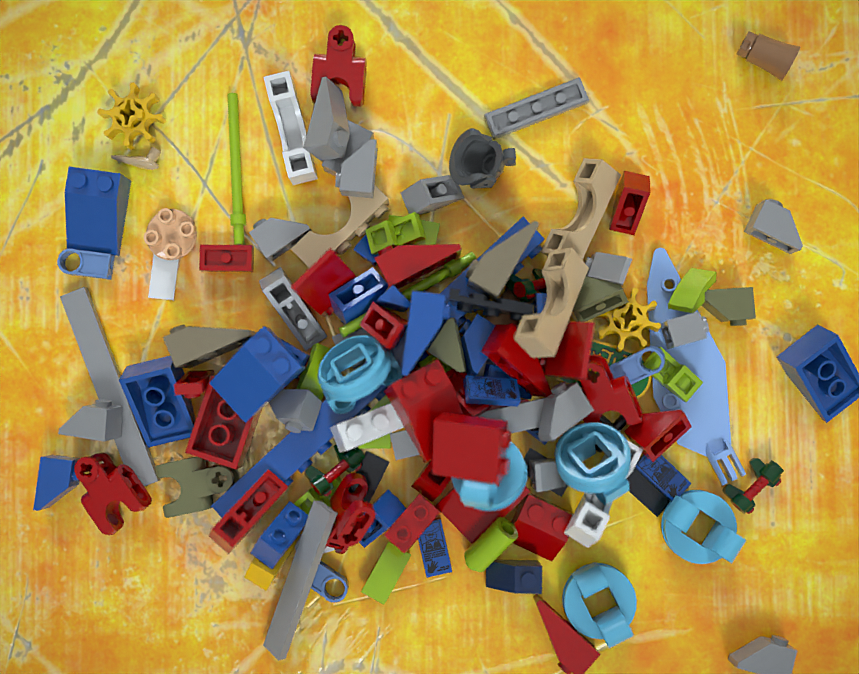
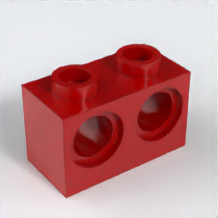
(412, 523)

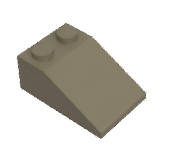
(496, 265)
(197, 345)

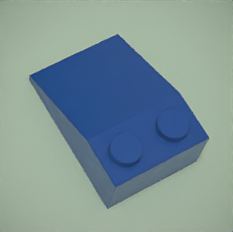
(95, 210)
(424, 323)
(822, 371)
(256, 373)
(153, 401)

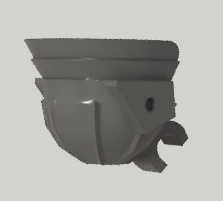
(478, 160)

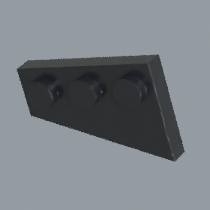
(490, 308)

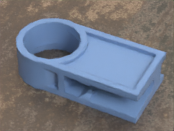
(91, 264)
(633, 367)
(324, 574)

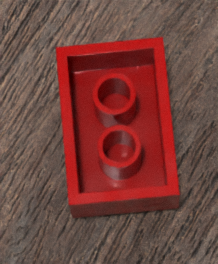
(220, 432)

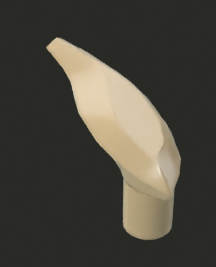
(147, 162)

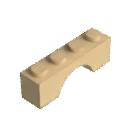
(595, 186)
(363, 211)
(563, 277)

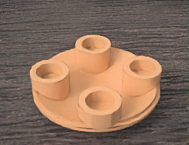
(170, 234)

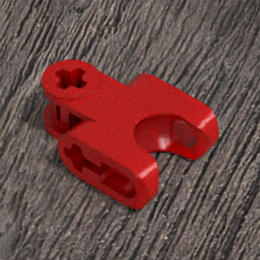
(340, 66)
(609, 393)
(106, 488)
(350, 521)

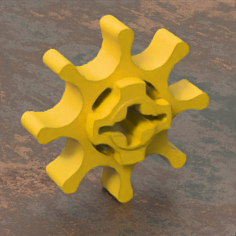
(137, 123)
(638, 322)

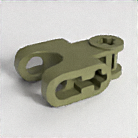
(196, 484)

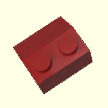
(541, 526)

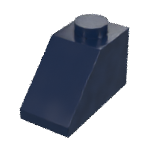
(515, 576)

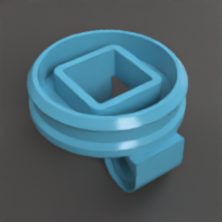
(343, 391)
(605, 479)
(489, 496)
(721, 540)
(611, 624)

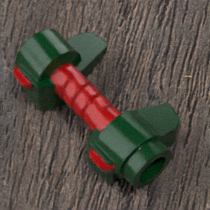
(525, 288)
(348, 461)
(766, 475)

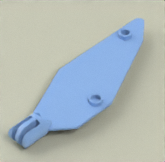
(709, 405)

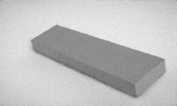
(536, 108)

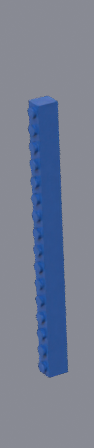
(297, 449)

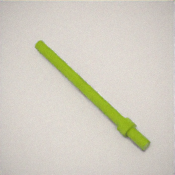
(237, 219)
(450, 269)

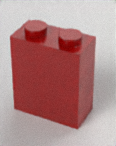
(471, 448)

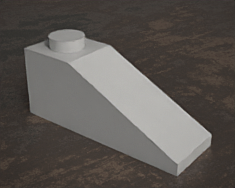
(329, 125)
(292, 308)

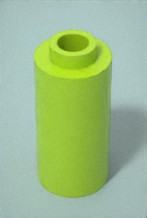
(490, 545)

